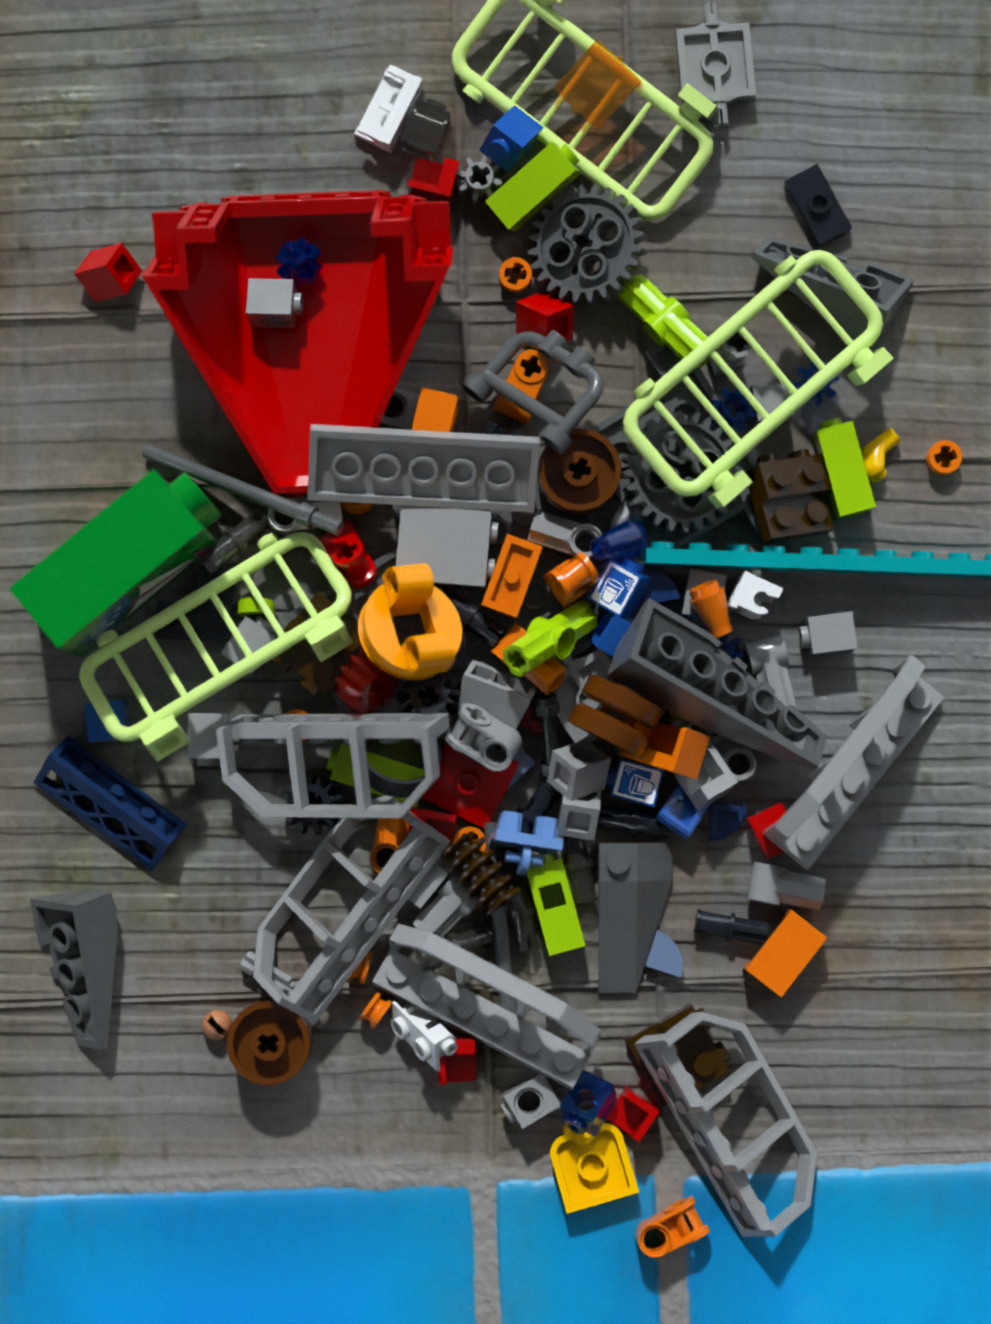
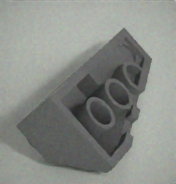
(883, 286)
(630, 902)
(83, 943)

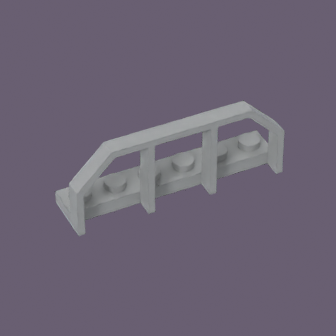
(321, 729)
(857, 766)
(362, 925)
(481, 1017)
(705, 1138)

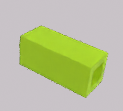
(534, 185)
(845, 468)
(342, 769)
(555, 906)

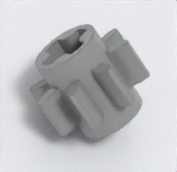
(476, 188)

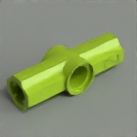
(662, 317)
(550, 638)

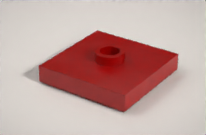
(469, 787)

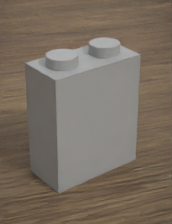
(450, 542)

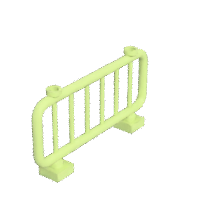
(685, 116)
(857, 352)
(160, 729)

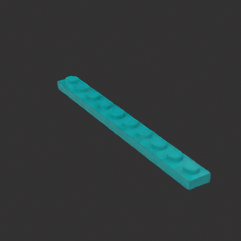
(813, 560)

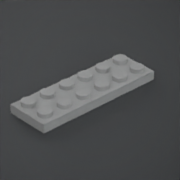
(423, 468)

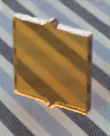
(597, 84)

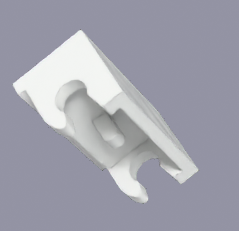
(389, 108)
(750, 593)

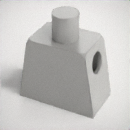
(497, 692)

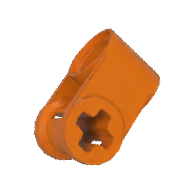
(529, 385)
(572, 579)
(673, 1226)

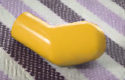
(874, 454)

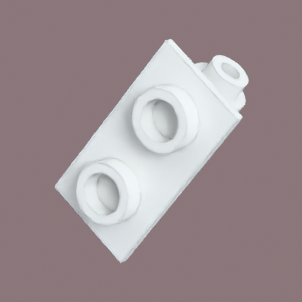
(428, 1044)

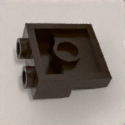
(790, 496)
(318, 675)
(695, 1049)

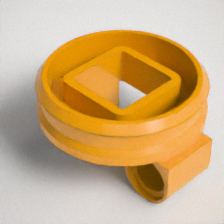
(405, 592)

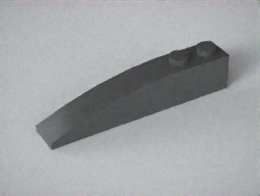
(696, 680)

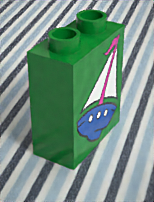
(118, 561)

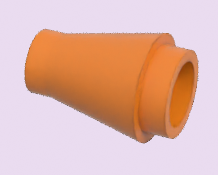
(711, 606)

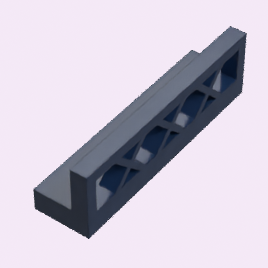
(111, 797)

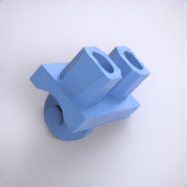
(542, 840)

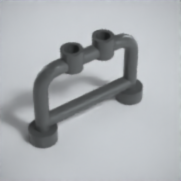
(553, 348)

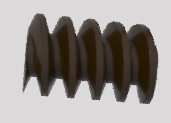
(479, 873)

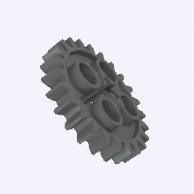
(558, 234)
(663, 502)

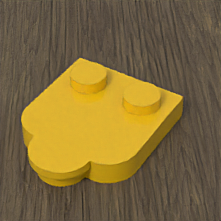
(592, 1167)

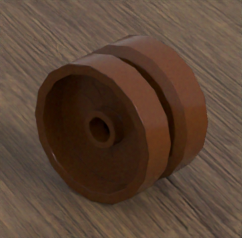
(595, 489)
(616, 714)
(258, 1060)

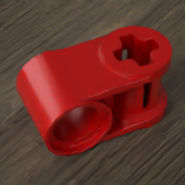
(350, 556)

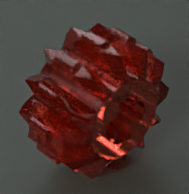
(364, 684)

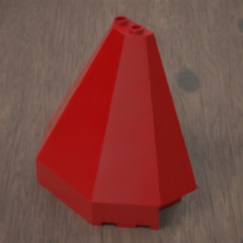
(357, 320)

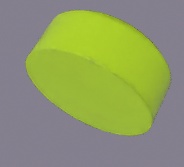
(249, 608)

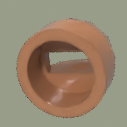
(222, 1019)

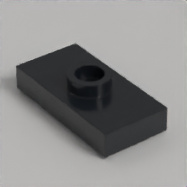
(817, 205)

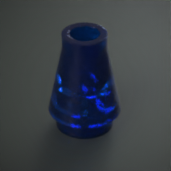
(623, 540)

